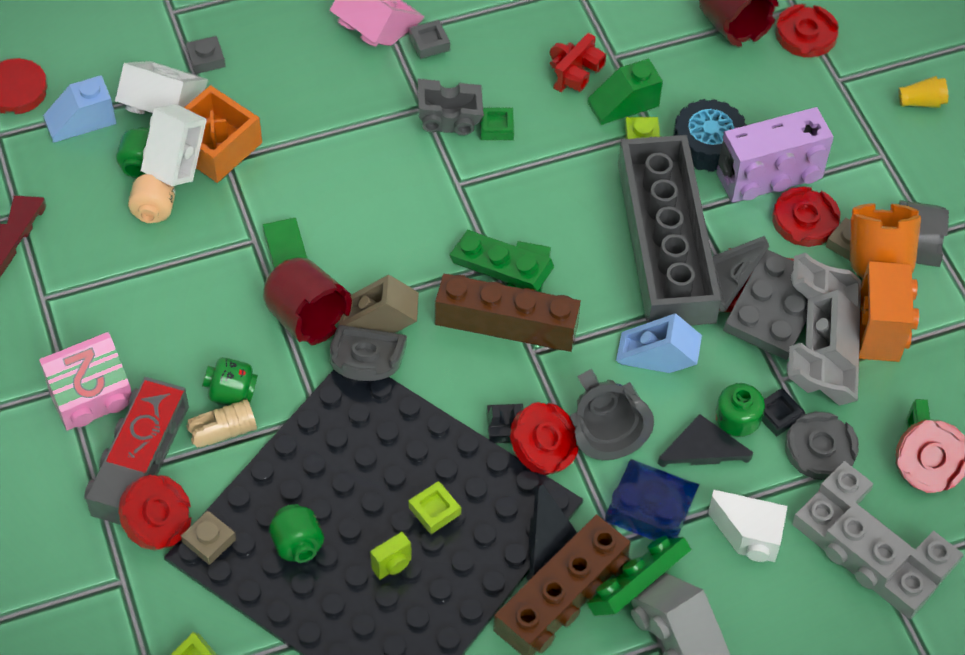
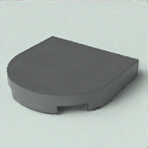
(366, 353)

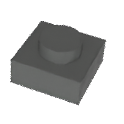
(429, 39)
(205, 54)

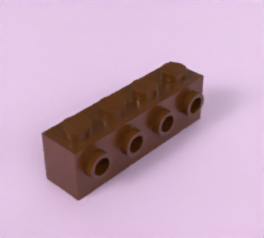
(507, 312)
(562, 587)

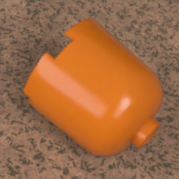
(883, 236)

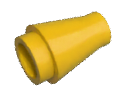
(926, 93)

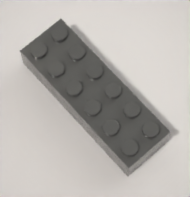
(668, 230)

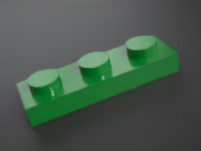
(501, 260)
(638, 575)

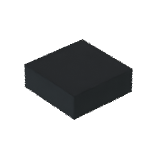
(780, 412)

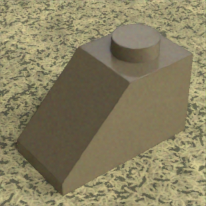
(383, 306)

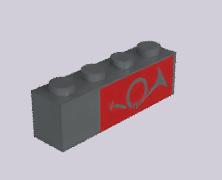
(138, 445)

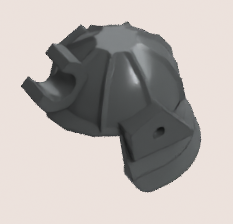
(610, 419)

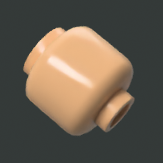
(151, 198)

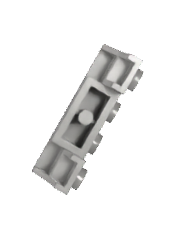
(832, 330)
(870, 549)

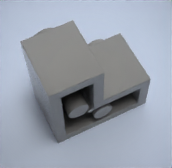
(679, 617)

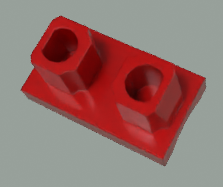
(571, 60)

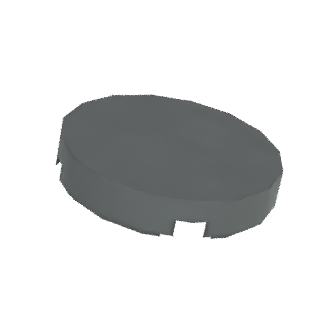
(820, 444)

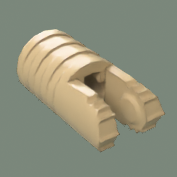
(222, 424)

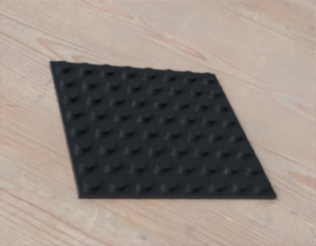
(356, 463)

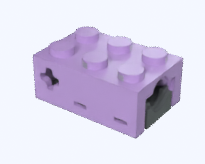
(774, 154)

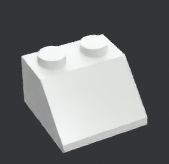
(154, 85)

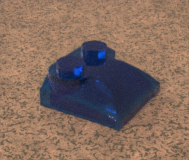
(651, 501)

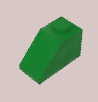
(627, 92)

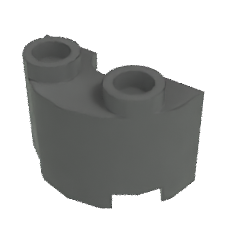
(449, 108)
(932, 232)

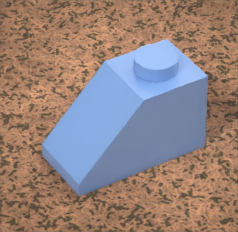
(80, 110)
(660, 345)

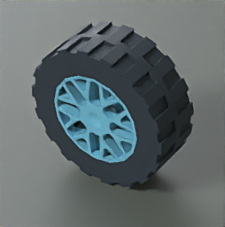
(704, 120)

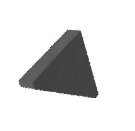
(736, 266)

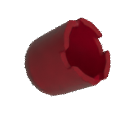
(740, 18)
(306, 300)

